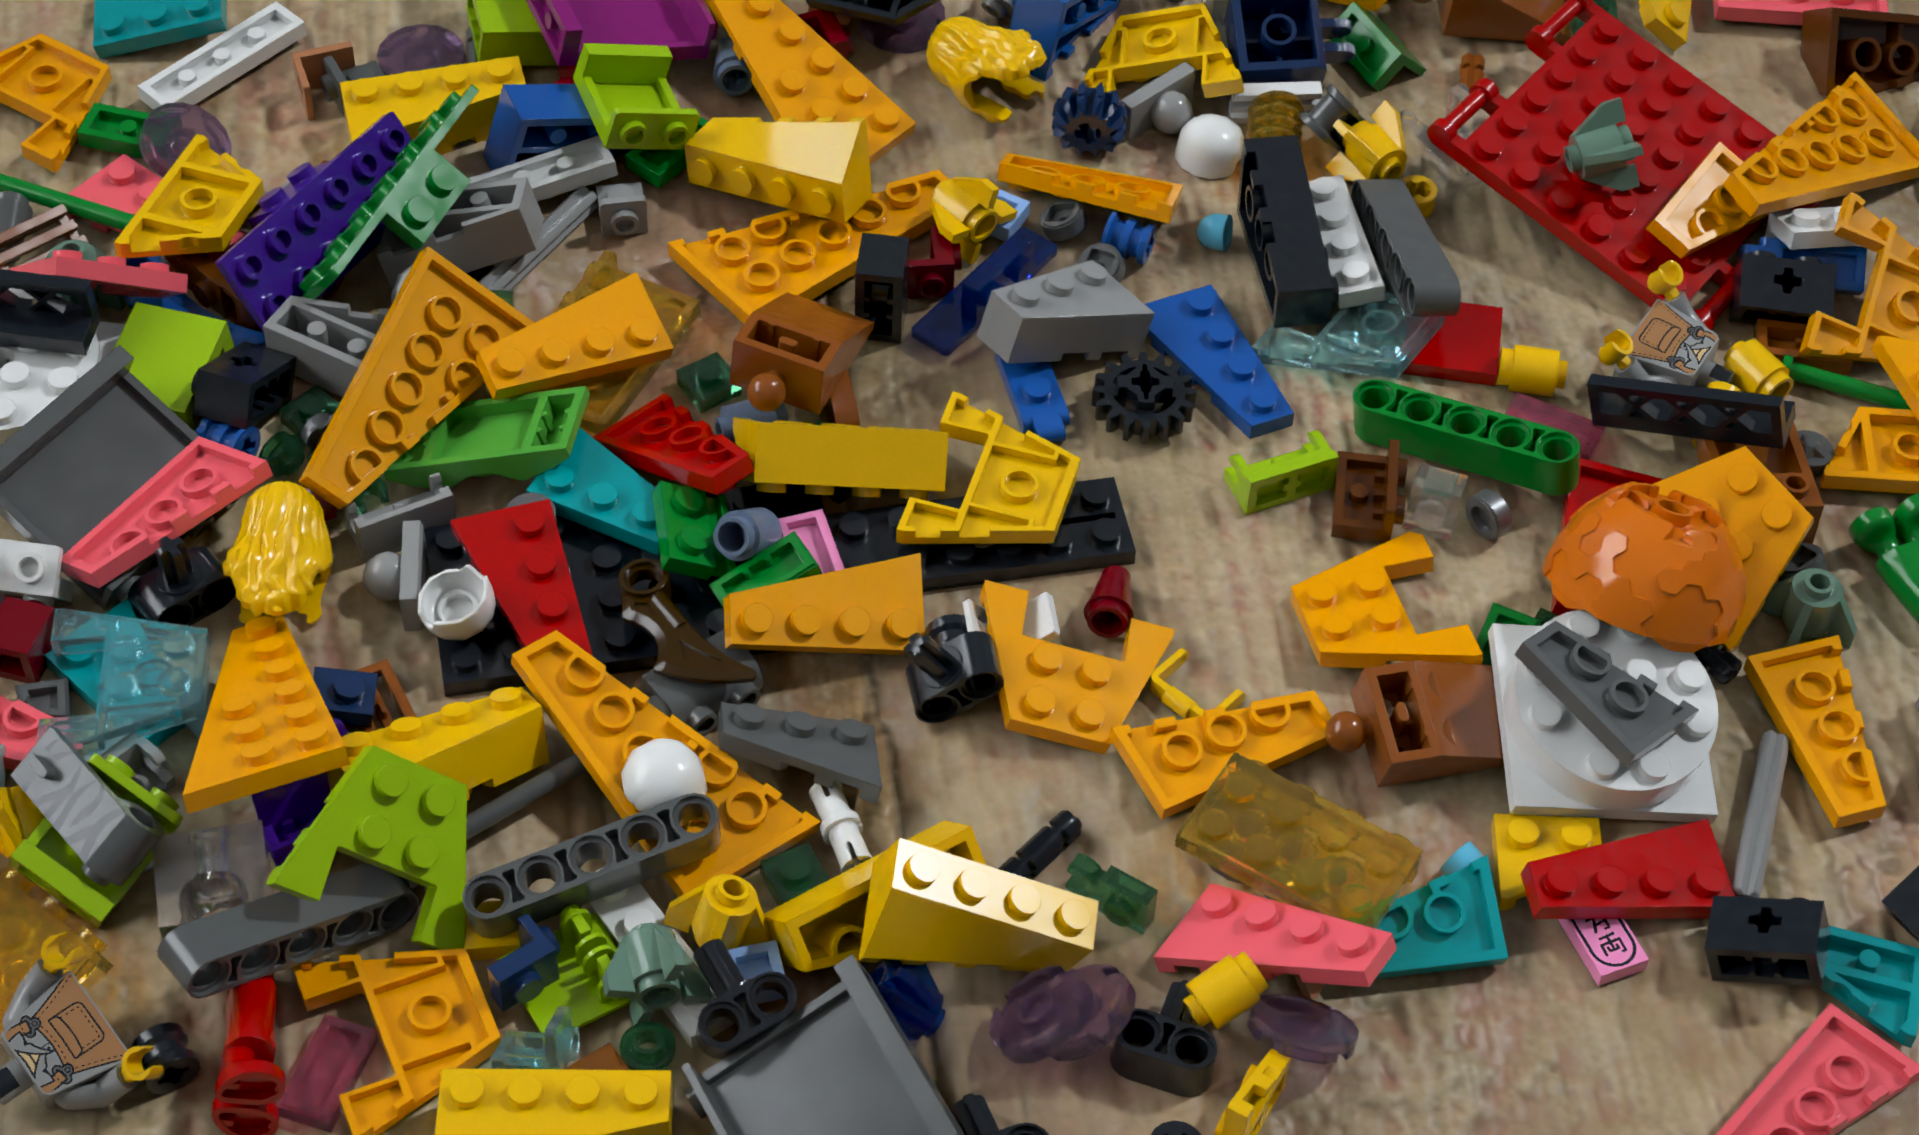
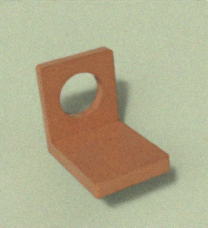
(310, 66)

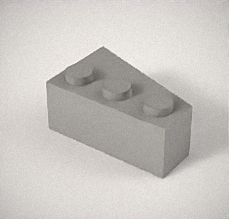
(481, 229)
(1064, 314)
(324, 338)

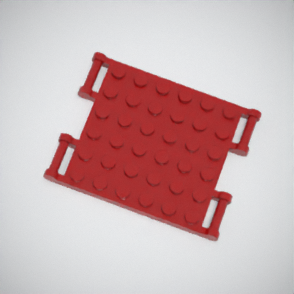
(1667, 113)

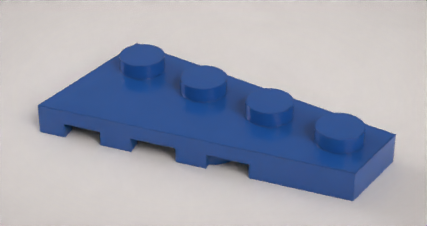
(1214, 351)

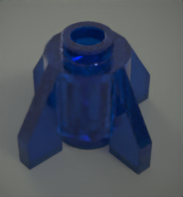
(911, 997)

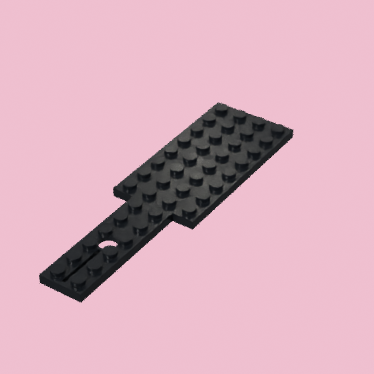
(1089, 537)

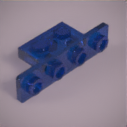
(963, 308)

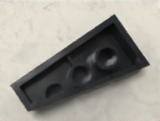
(1284, 233)

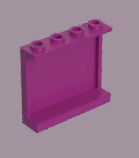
(679, 24)

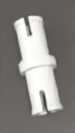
(840, 825)

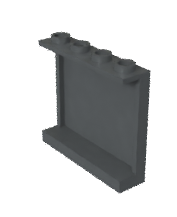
(88, 458)
(825, 1072)

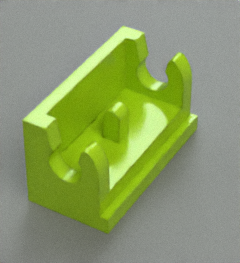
(1283, 476)

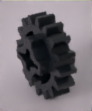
(1143, 397)

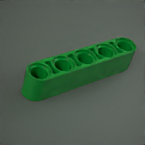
(1467, 437)

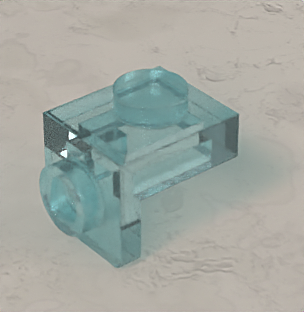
(537, 1049)

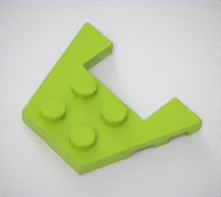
(397, 821)

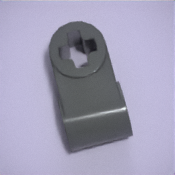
(1327, 112)

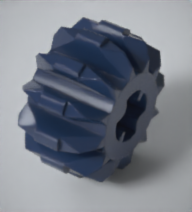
(1089, 119)

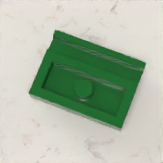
(686, 531)

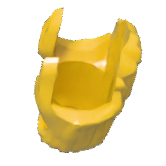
(968, 49)
(280, 554)

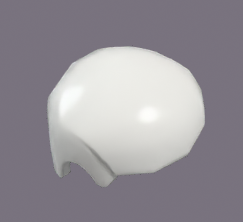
(1209, 146)
(456, 603)
(661, 772)

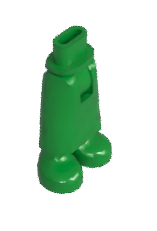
(1897, 565)

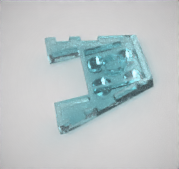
(1357, 340)
(148, 680)

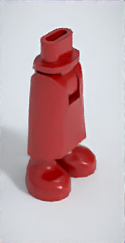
(247, 1073)

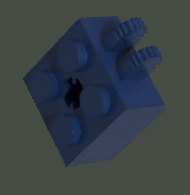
(1284, 40)

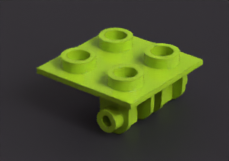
(582, 963)

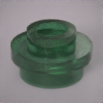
(283, 453)
(648, 1059)

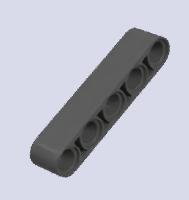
(1406, 248)
(609, 843)
(285, 930)

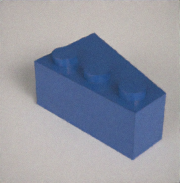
(1058, 25)
(537, 121)

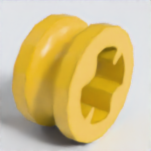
(1423, 192)

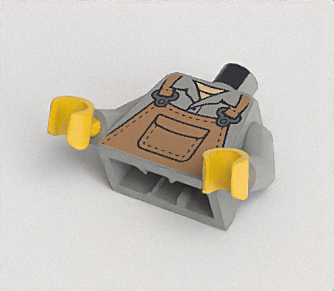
(1668, 342)
(64, 1041)

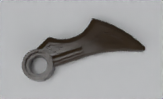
(681, 649)

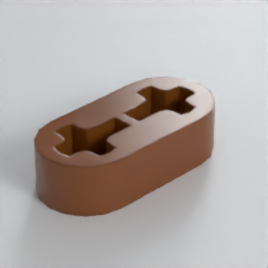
(842, 404)

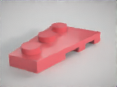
(113, 275)

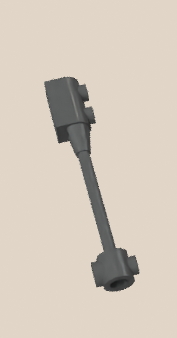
(687, 700)

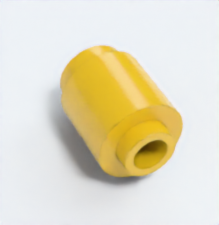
(1757, 369)
(1531, 370)
(1224, 991)

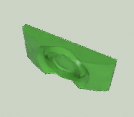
(497, 437)

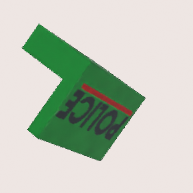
(1377, 50)

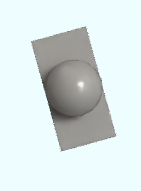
(1162, 103)
(401, 576)

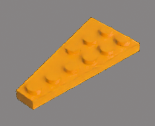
(801, 250)
(410, 375)

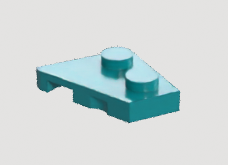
(1875, 981)

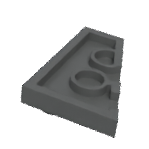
(1610, 703)
(820, 745)

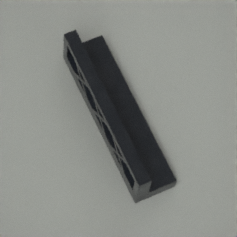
(46, 319)
(1690, 411)

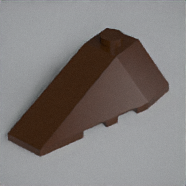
(1871, 43)

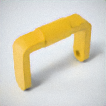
(1177, 700)

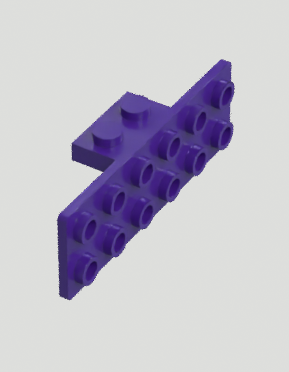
(306, 217)

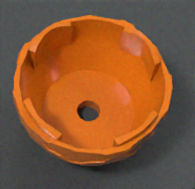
(1651, 566)

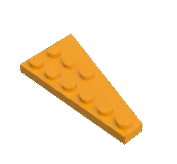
(804, 74)
(1828, 152)
(609, 720)
(262, 721)

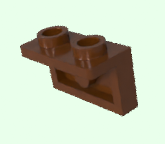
(1367, 495)

